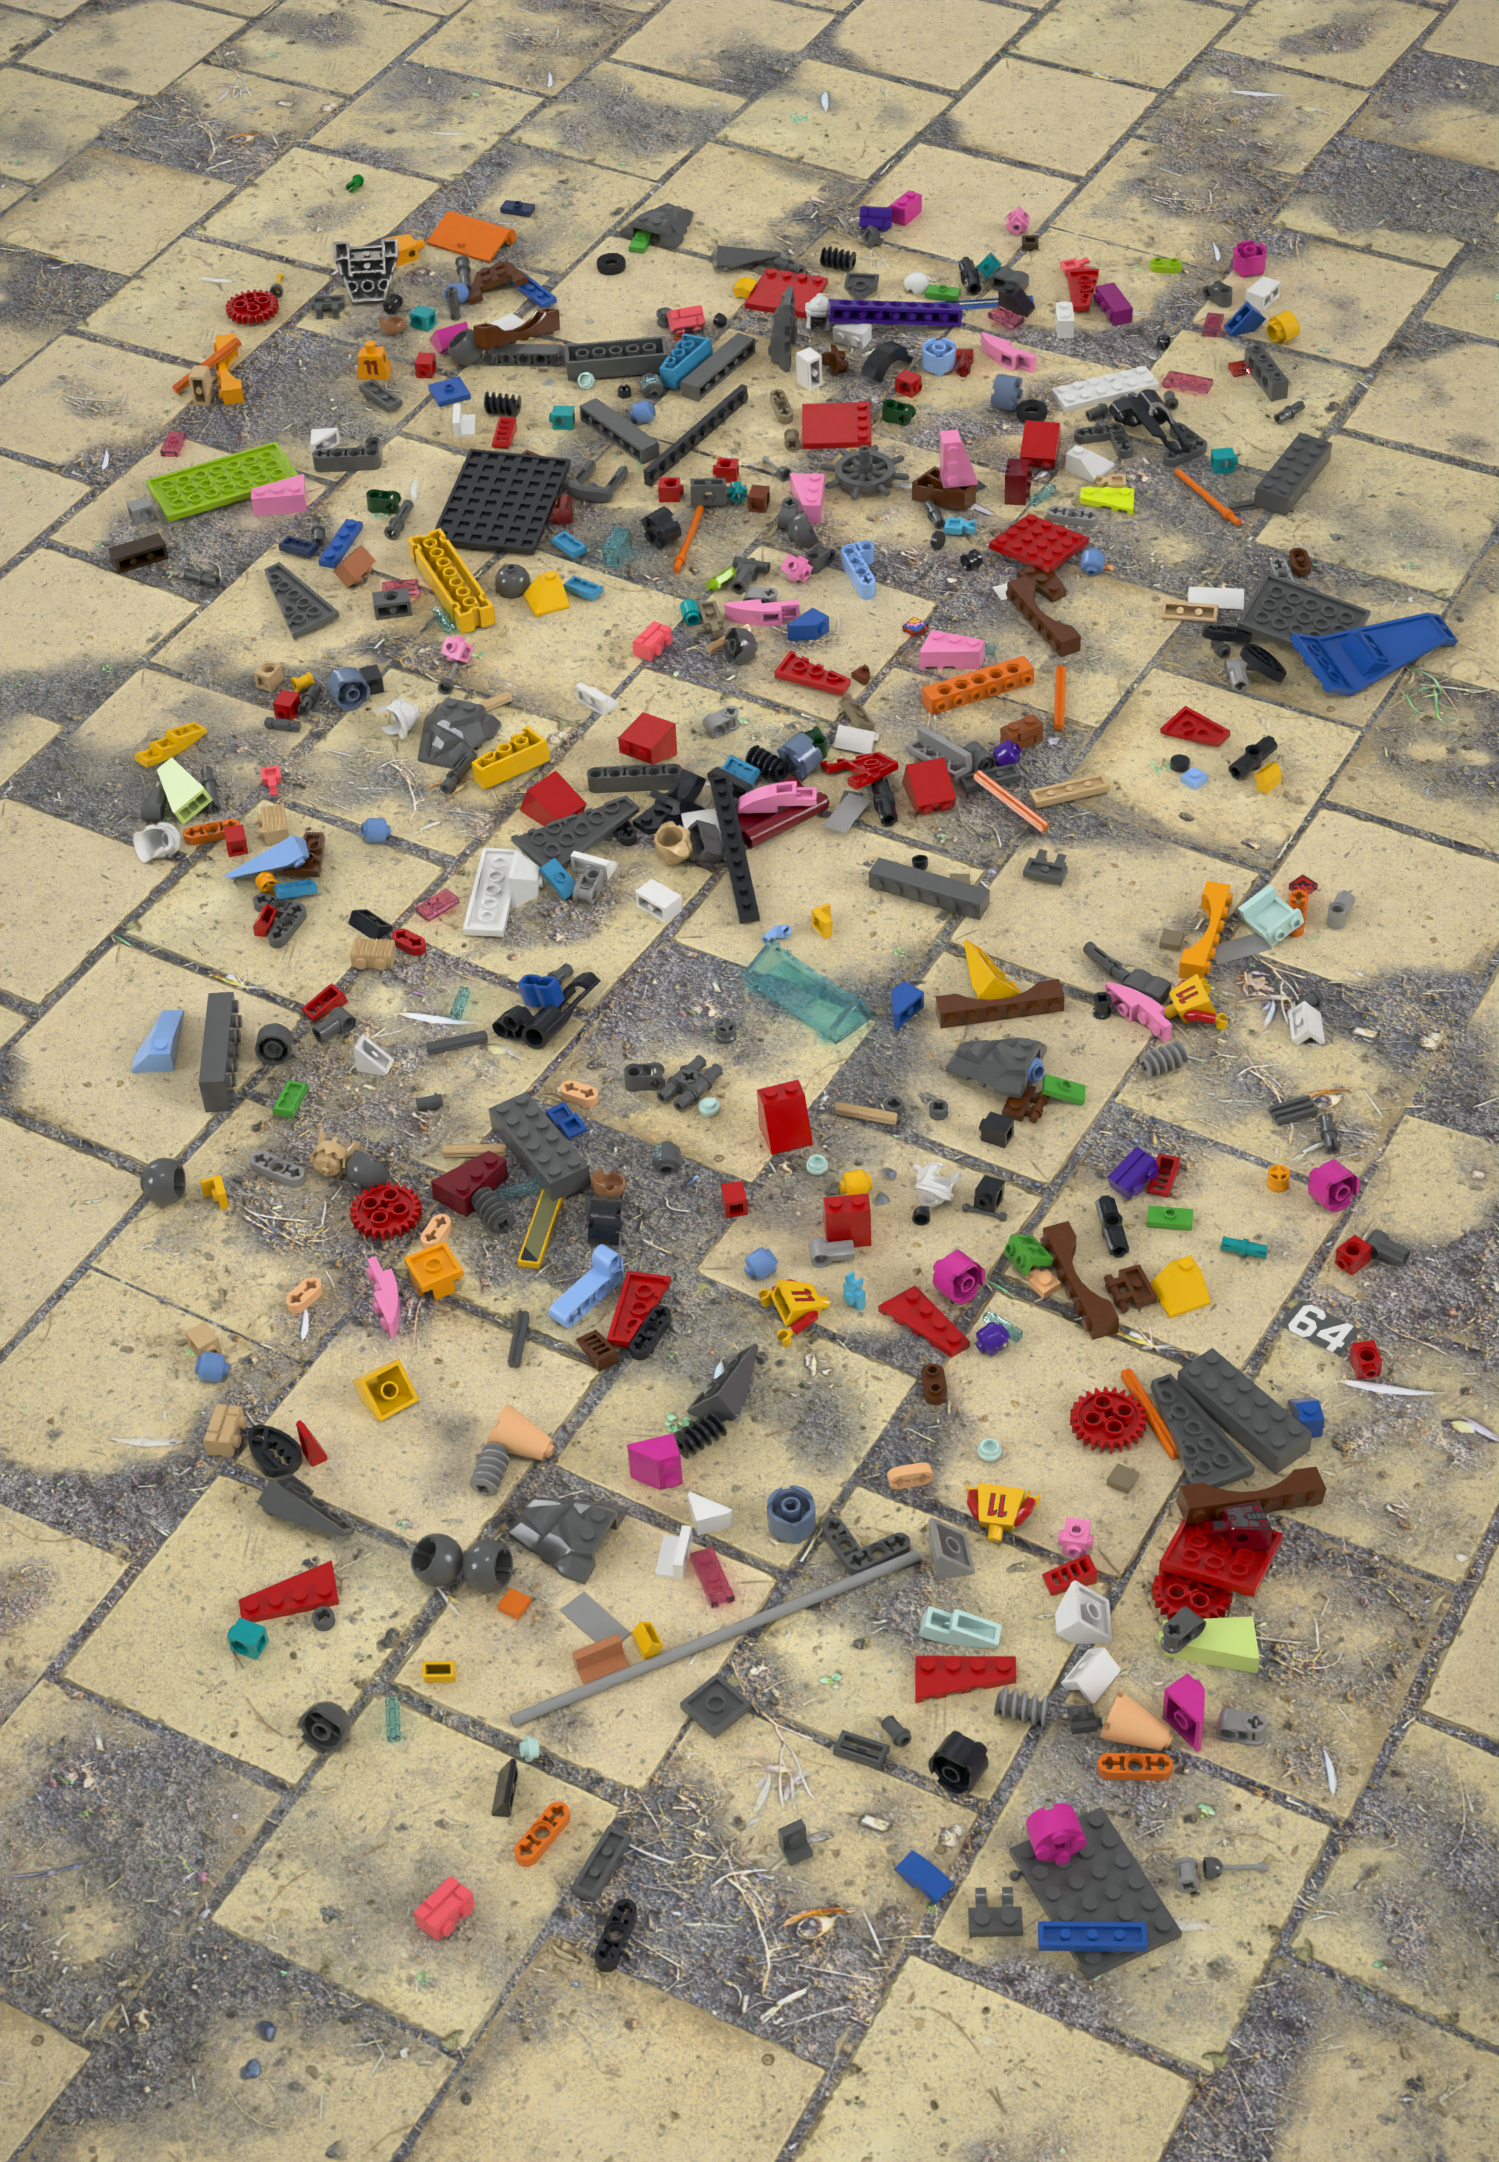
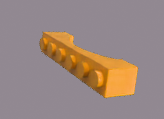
(228, 386)
(1196, 960)

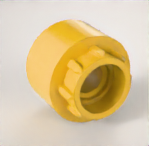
(1283, 327)

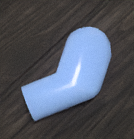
(777, 932)

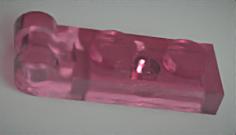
(1187, 382)
(711, 1577)

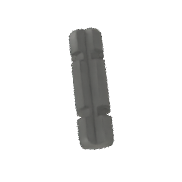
(1242, 505)
(282, 724)

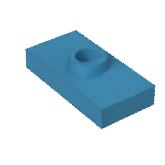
(569, 544)
(583, 588)
(741, 769)
(558, 878)
(295, 889)

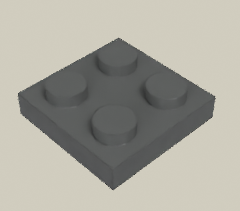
(715, 1705)

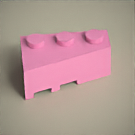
(954, 461)
(810, 494)
(280, 497)
(951, 650)

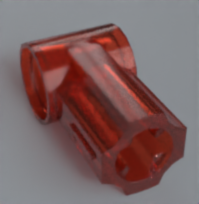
(964, 359)
(563, 512)

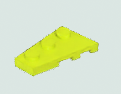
(1111, 497)

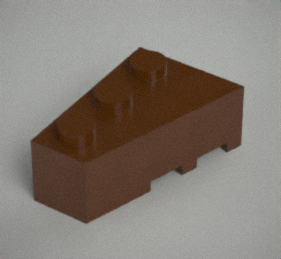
(930, 488)

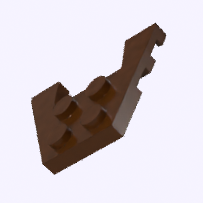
(495, 276)

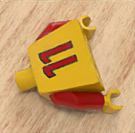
(1193, 1003)
(796, 1304)
(999, 1507)

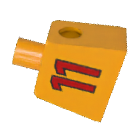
(373, 362)

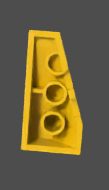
(986, 977)

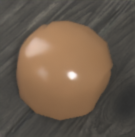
(393, 325)
(608, 1185)

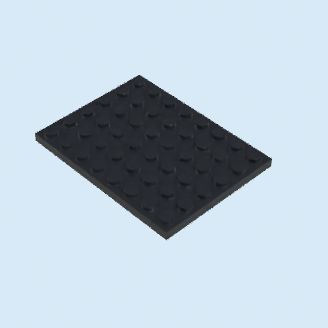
(502, 501)

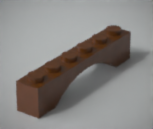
(541, 322)
(1059, 636)
(959, 1010)
(1096, 1312)
(1205, 1503)

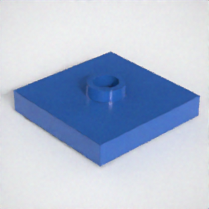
(449, 391)

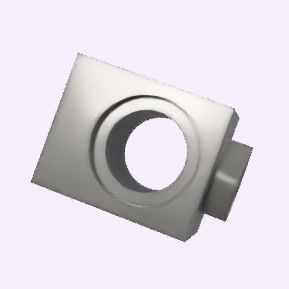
(141, 510)

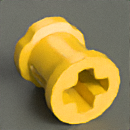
(302, 682)

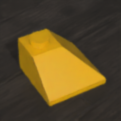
(546, 594)
(1181, 1287)
(386, 1390)

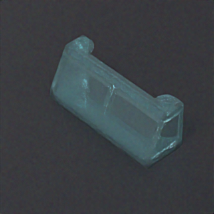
(805, 993)

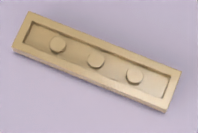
(1069, 790)

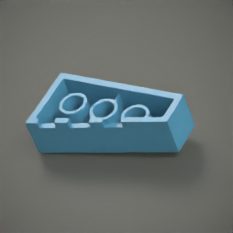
(684, 359)

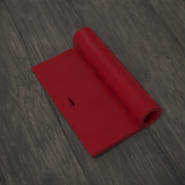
(761, 827)

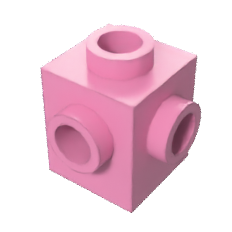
(1017, 221)
(796, 568)
(456, 649)
(1076, 1537)

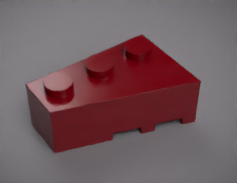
(1017, 481)
(459, 1185)

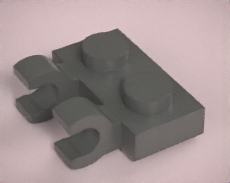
(322, 303)
(1042, 870)
(995, 1921)

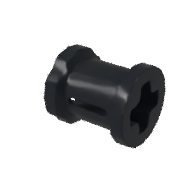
(391, 301)
(1102, 1002)

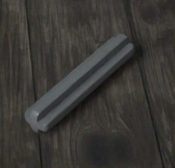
(456, 1042)
(518, 1339)

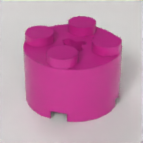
(1249, 258)
(1333, 1185)
(958, 1277)
(1055, 1833)

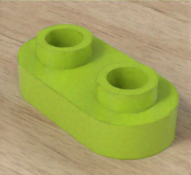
(1165, 265)
(724, 576)

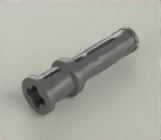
(463, 270)
(397, 523)

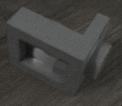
(794, 1842)

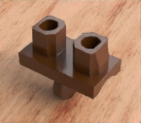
(835, 360)

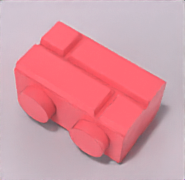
(686, 319)
(652, 641)
(444, 1909)

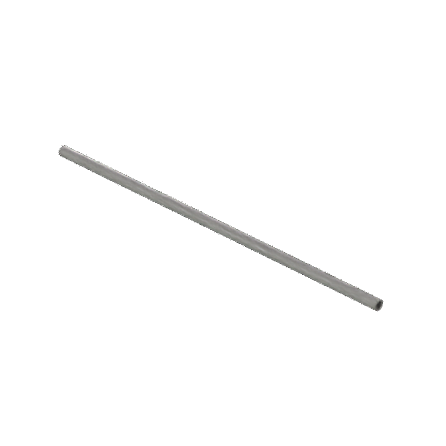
(714, 1638)

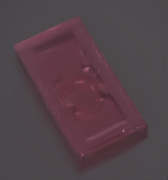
(1006, 317)
(1213, 324)
(173, 444)
(411, 584)
(437, 905)

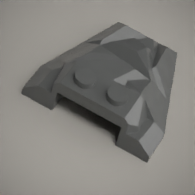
(665, 220)
(367, 269)
(784, 331)
(453, 730)
(997, 1063)
(566, 1532)

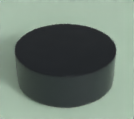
(937, 540)
(1180, 763)

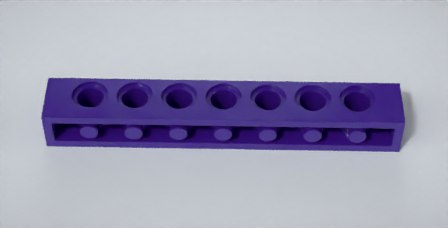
(894, 312)

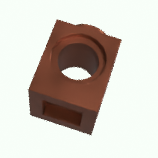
(758, 498)

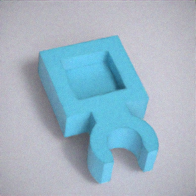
(957, 526)
(853, 1293)

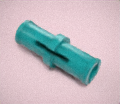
(1244, 1247)

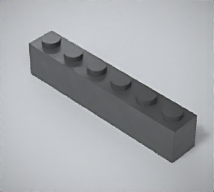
(718, 367)
(619, 431)
(929, 888)

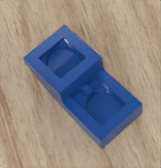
(565, 1121)
(924, 1875)

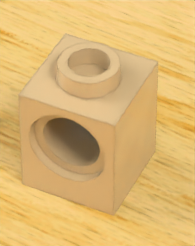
(268, 676)
(202, 1339)

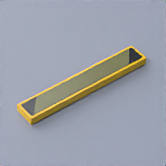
(539, 1231)

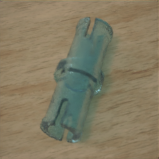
(443, 619)

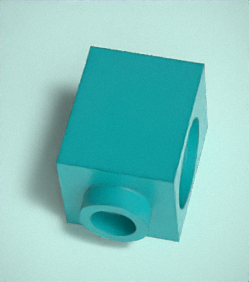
(988, 265)
(423, 318)
(567, 418)
(1223, 460)
(247, 1638)

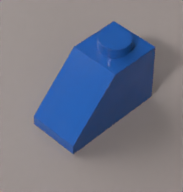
(1245, 320)
(808, 626)
(905, 1003)
(1308, 1413)

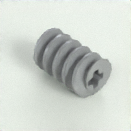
(1163, 1057)
(490, 1469)
(1022, 1706)

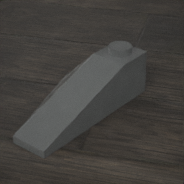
(730, 258)
(728, 1389)
(293, 1501)

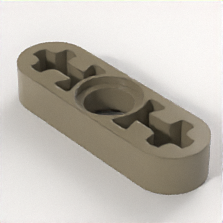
(780, 411)

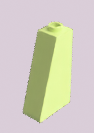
(182, 790)
(1223, 1644)

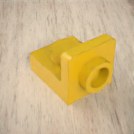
(822, 920)
(214, 1187)

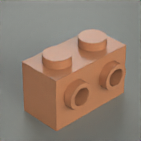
(354, 566)

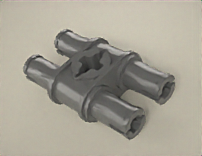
(689, 1083)

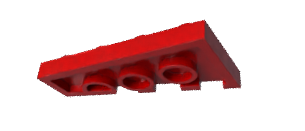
(1082, 287)
(807, 674)
(637, 1298)
(925, 1320)
(293, 1595)
(951, 1674)

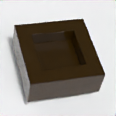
(1030, 242)

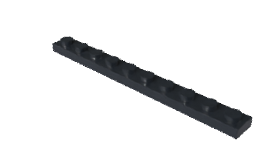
(695, 435)
(734, 849)

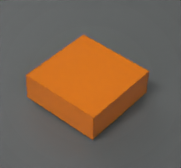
(514, 1604)

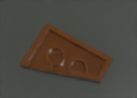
(1046, 583)
(312, 866)

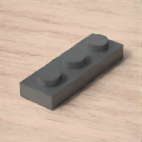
(380, 395)
(1002, 775)
(601, 1864)

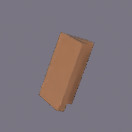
(600, 1659)

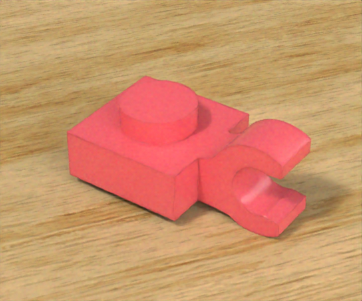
(1073, 264)
(270, 777)

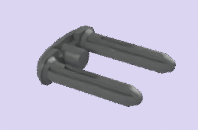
(593, 492)

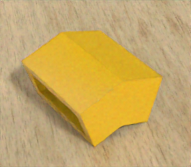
(744, 287)
(1268, 777)
(646, 1640)
(439, 1666)

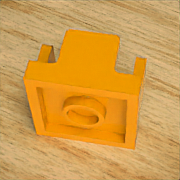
(434, 1270)

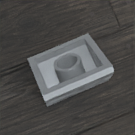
(949, 1550)

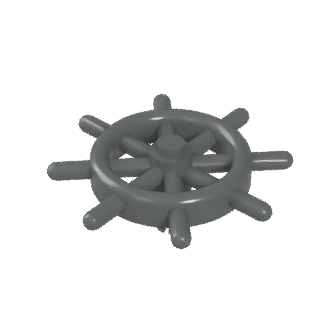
(864, 471)

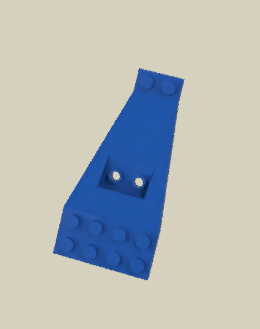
(1364, 655)

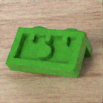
(1026, 1252)

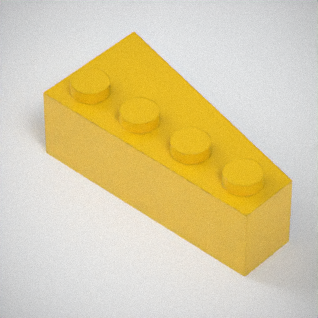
(511, 758)

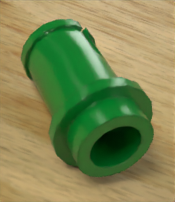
(356, 181)

